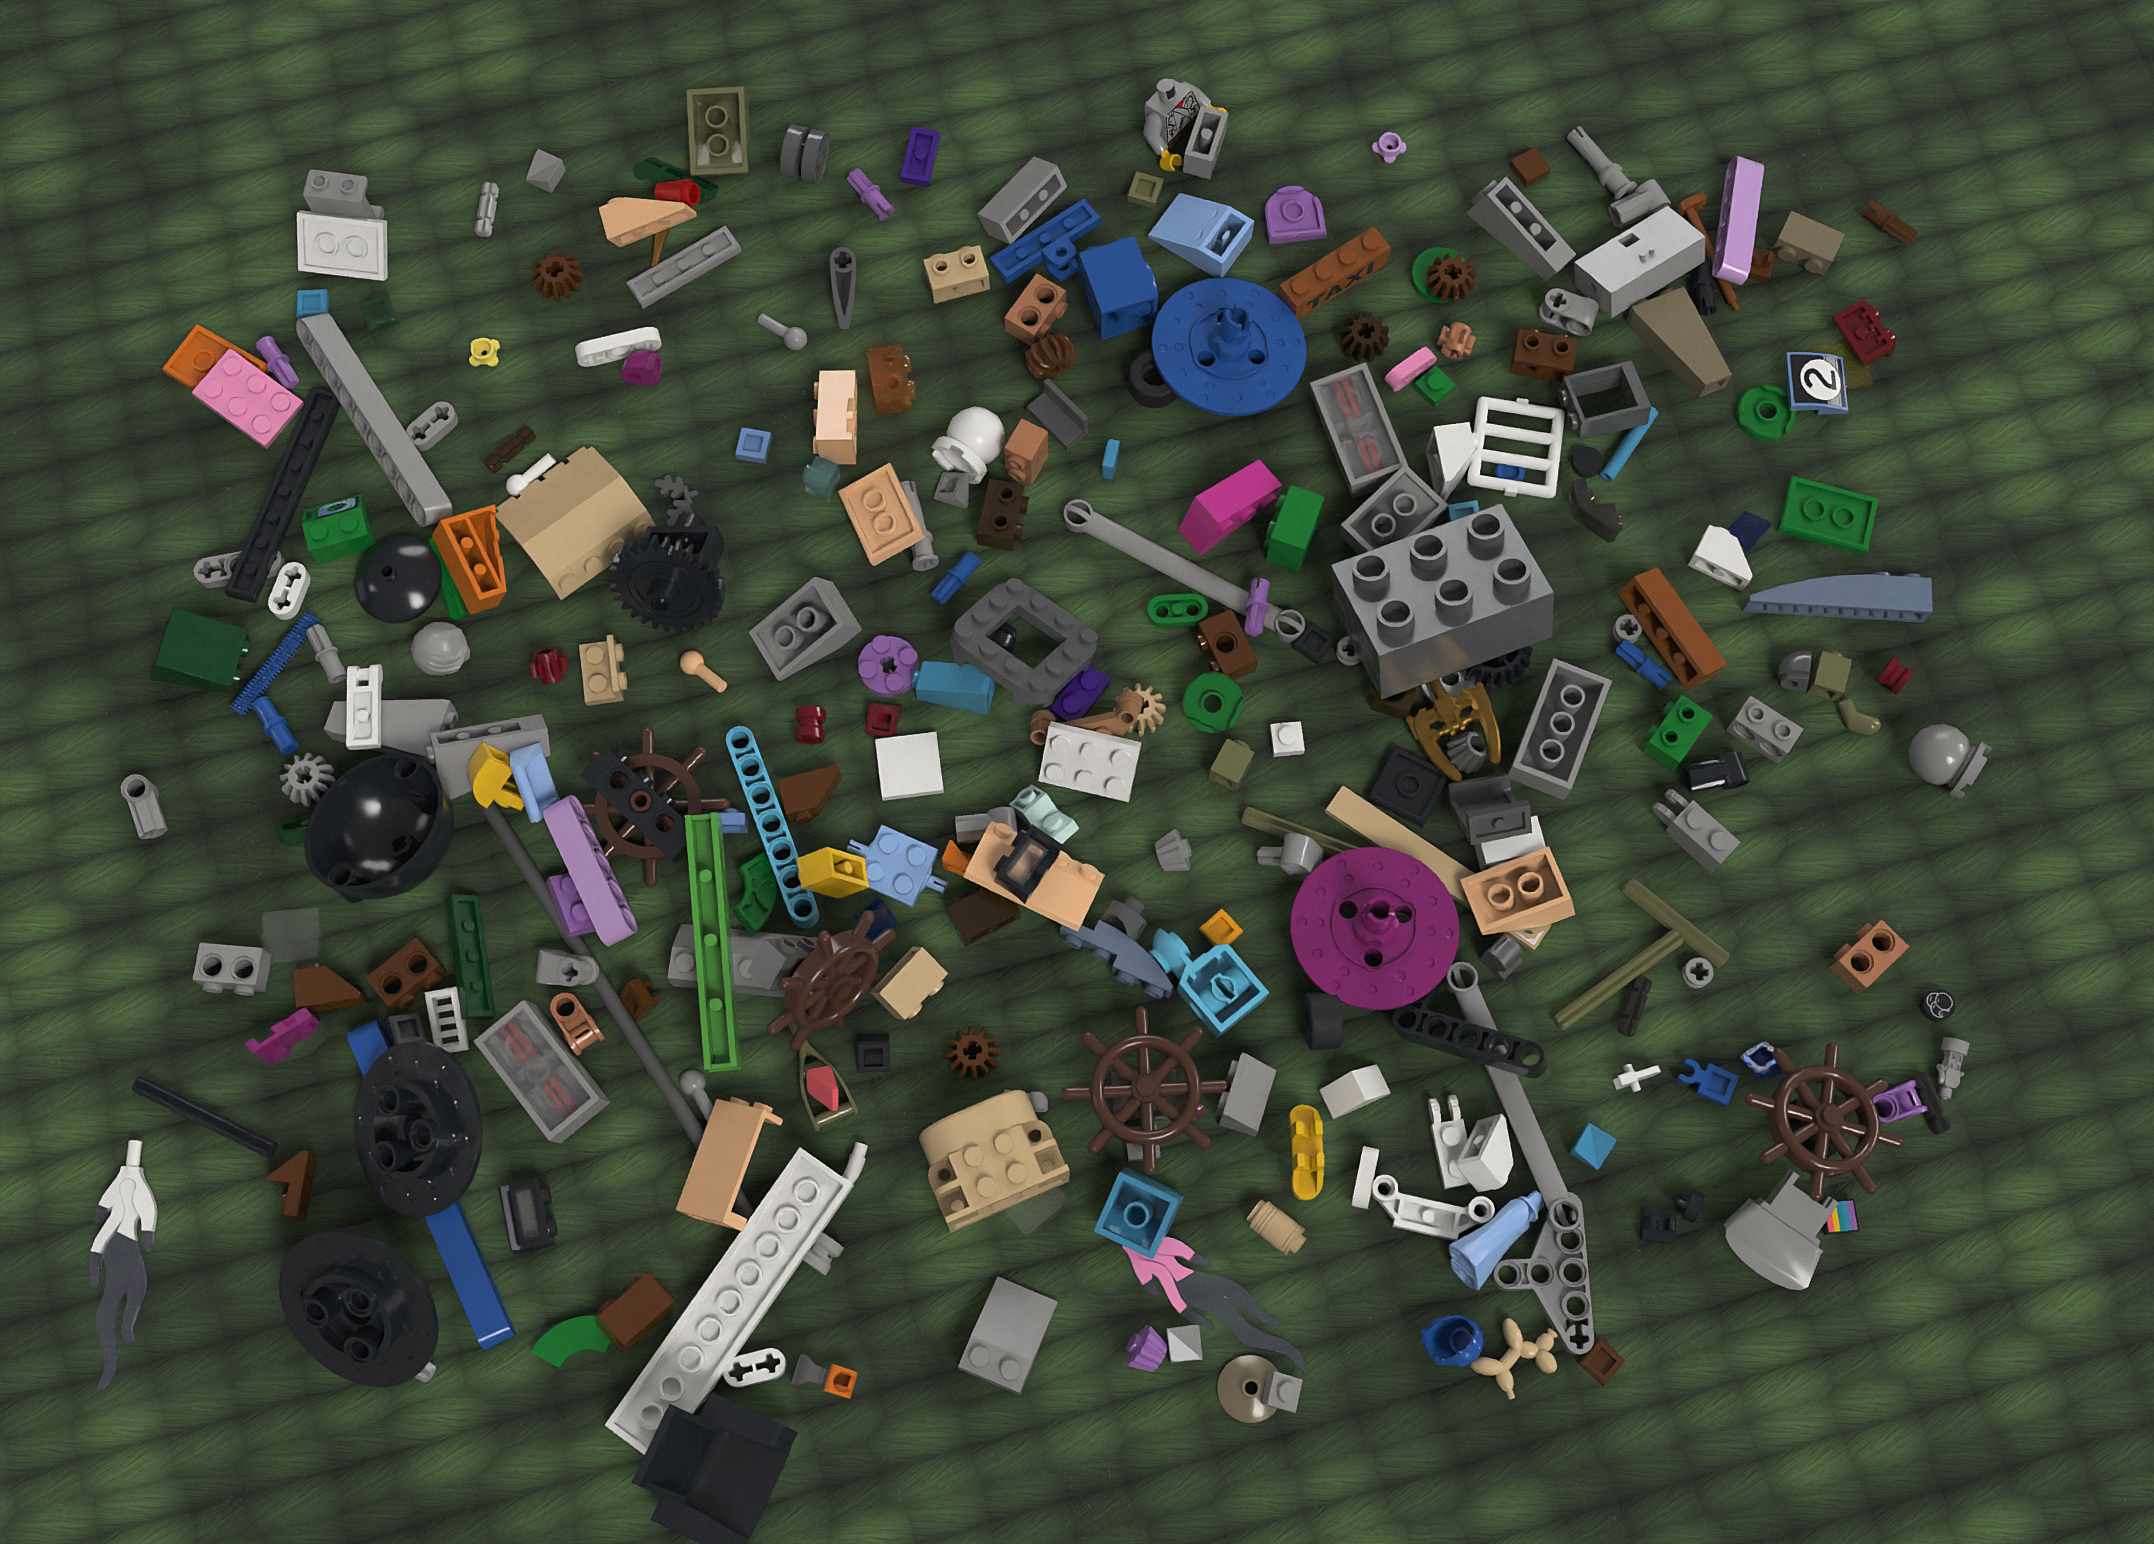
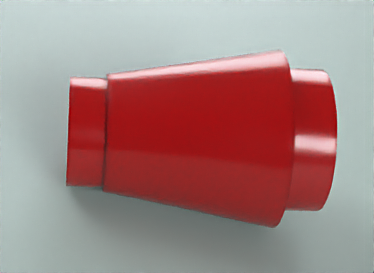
(678, 191)

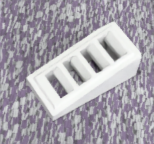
(435, 1021)

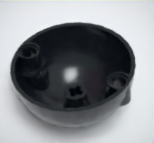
(380, 828)

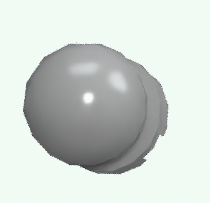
(1945, 756)

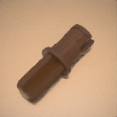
(1890, 223)

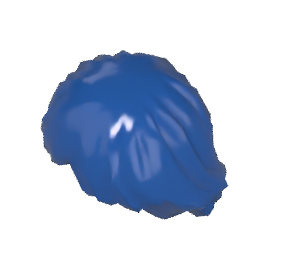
(1453, 1340)

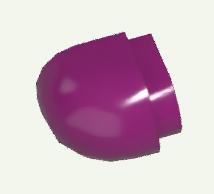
(642, 368)

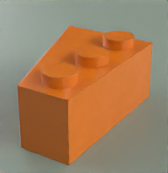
(473, 557)

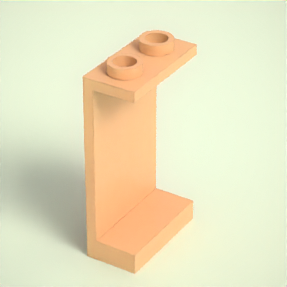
(723, 1161)

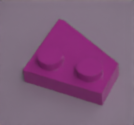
(285, 1035)

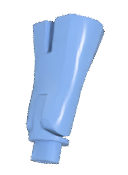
(1481, 1250)

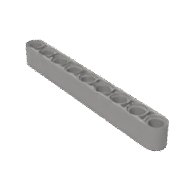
(374, 419)

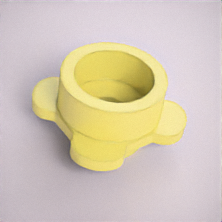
(481, 345)

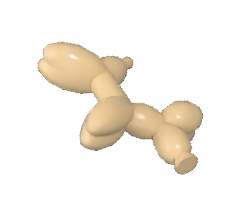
(1518, 1348)

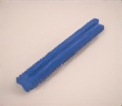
(274, 664)

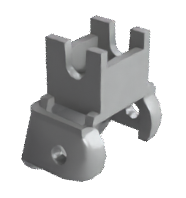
(1780, 1233)

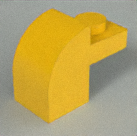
(489, 776)

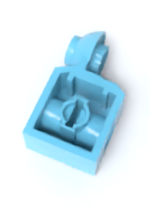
(1214, 985)

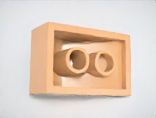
(1519, 894)

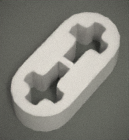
(285, 589)
(1365, 1177)
(756, 1376)

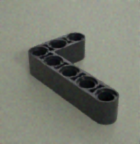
(1458, 1030)

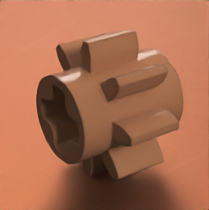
(1456, 340)

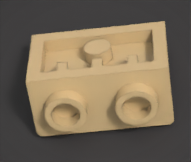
(601, 671)

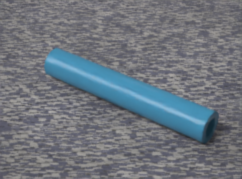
(1626, 448)

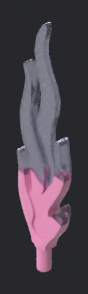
(1209, 1293)

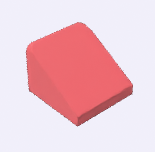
(823, 1086)

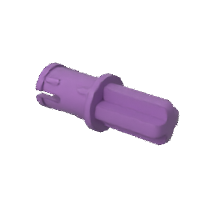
(870, 193)
(277, 362)
(1257, 607)

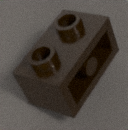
(1001, 515)

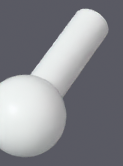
(518, 482)

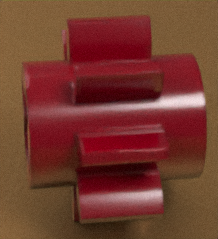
(548, 665)

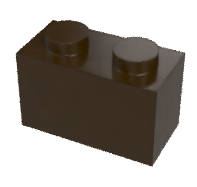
(981, 914)

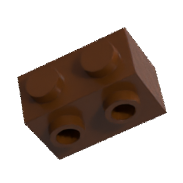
(1543, 355)

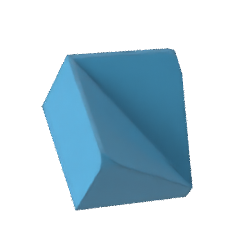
(1592, 1146)

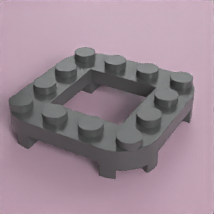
(1007, 601)

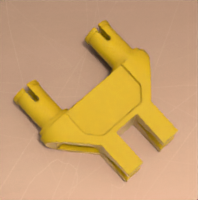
(1306, 1152)

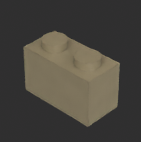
(1807, 243)

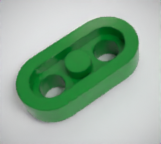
(1176, 608)

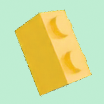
(832, 872)

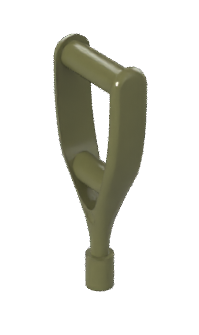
(828, 1116)

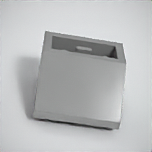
(1247, 1098)

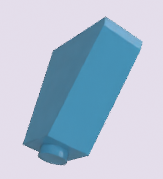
(954, 686)

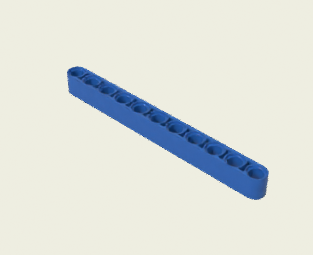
(450, 1230)

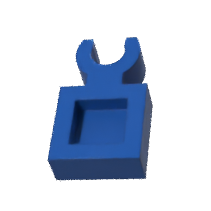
(1713, 1082)

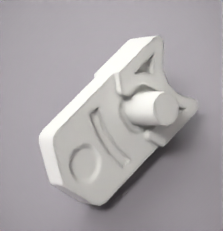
(1631, 1077)

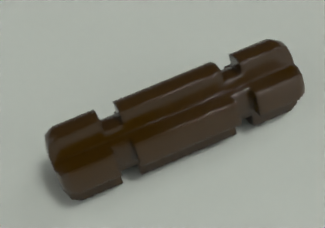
(509, 449)

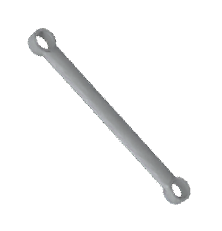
(1177, 567)
(1517, 1106)

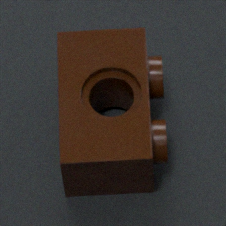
(1226, 630)

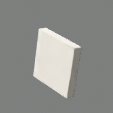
(909, 766)

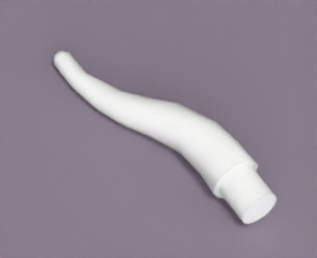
(855, 1162)

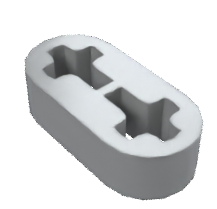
(432, 426)

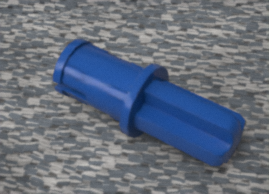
(955, 578)
(1643, 664)

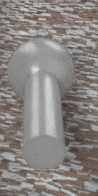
(794, 337)
(693, 1083)

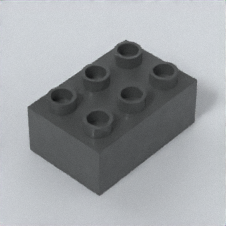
(1442, 601)

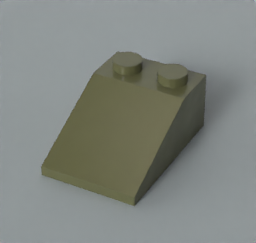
(718, 131)

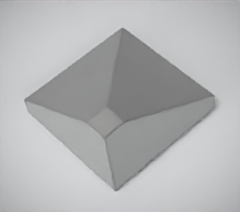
(953, 489)

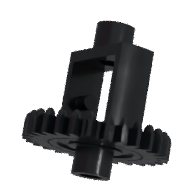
(671, 574)

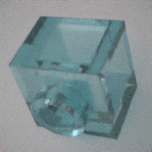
(821, 478)

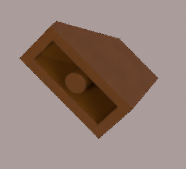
(808, 793)
(324, 990)

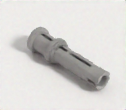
(1609, 173)
(922, 551)

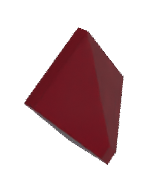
(882, 719)

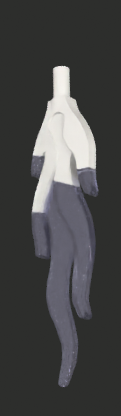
(118, 1245)

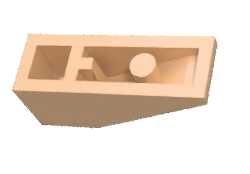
(636, 218)

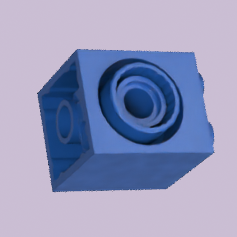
(1118, 287)

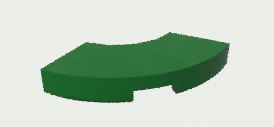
(759, 893)
(570, 1339)

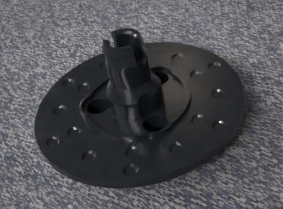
(418, 1129)
(358, 1307)

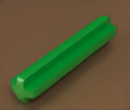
(449, 590)

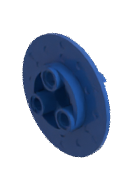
(1226, 328)

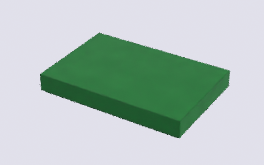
(1828, 515)

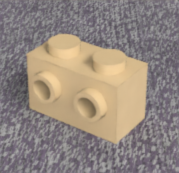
(956, 274)
(909, 983)

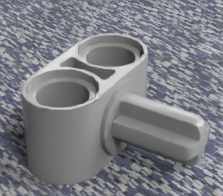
(1297, 857)

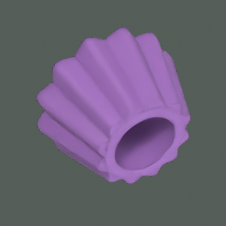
(1145, 1350)

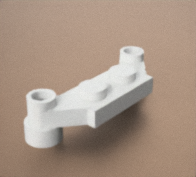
(1427, 1215)

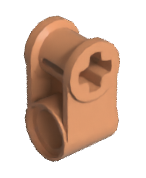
(578, 1027)

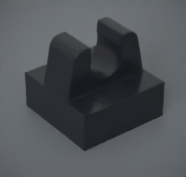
(1658, 1225)

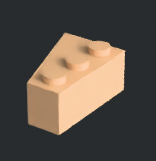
(836, 416)

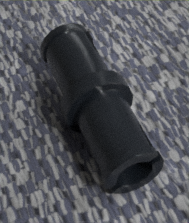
(1704, 288)

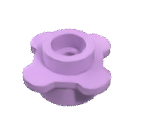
(1392, 140)

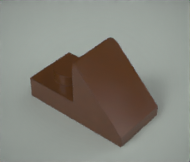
(299, 1176)

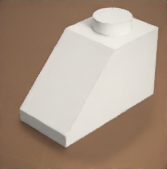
(1722, 558)
(1487, 1154)

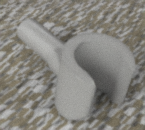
(1038, 1101)

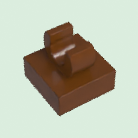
(1761, 265)
(637, 998)

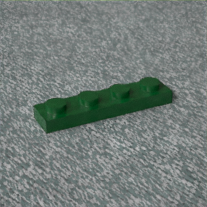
(470, 957)

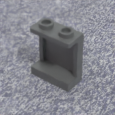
(1488, 809)

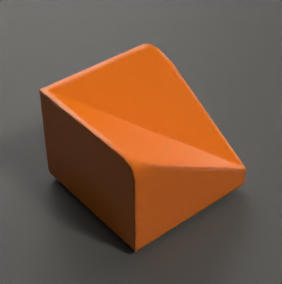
(955, 859)

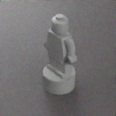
(1949, 1070)

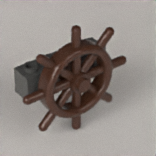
(820, 975)

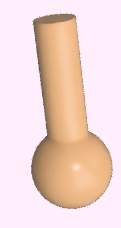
(693, 663)

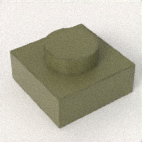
(1145, 190)

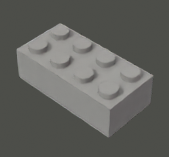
(1559, 729)

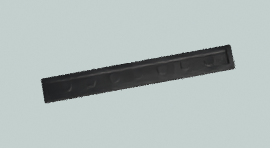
(283, 496)

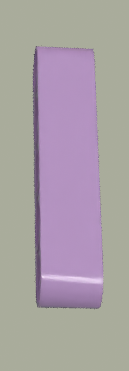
(1738, 220)
(590, 870)

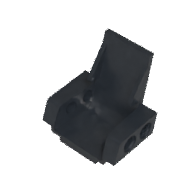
(714, 1470)

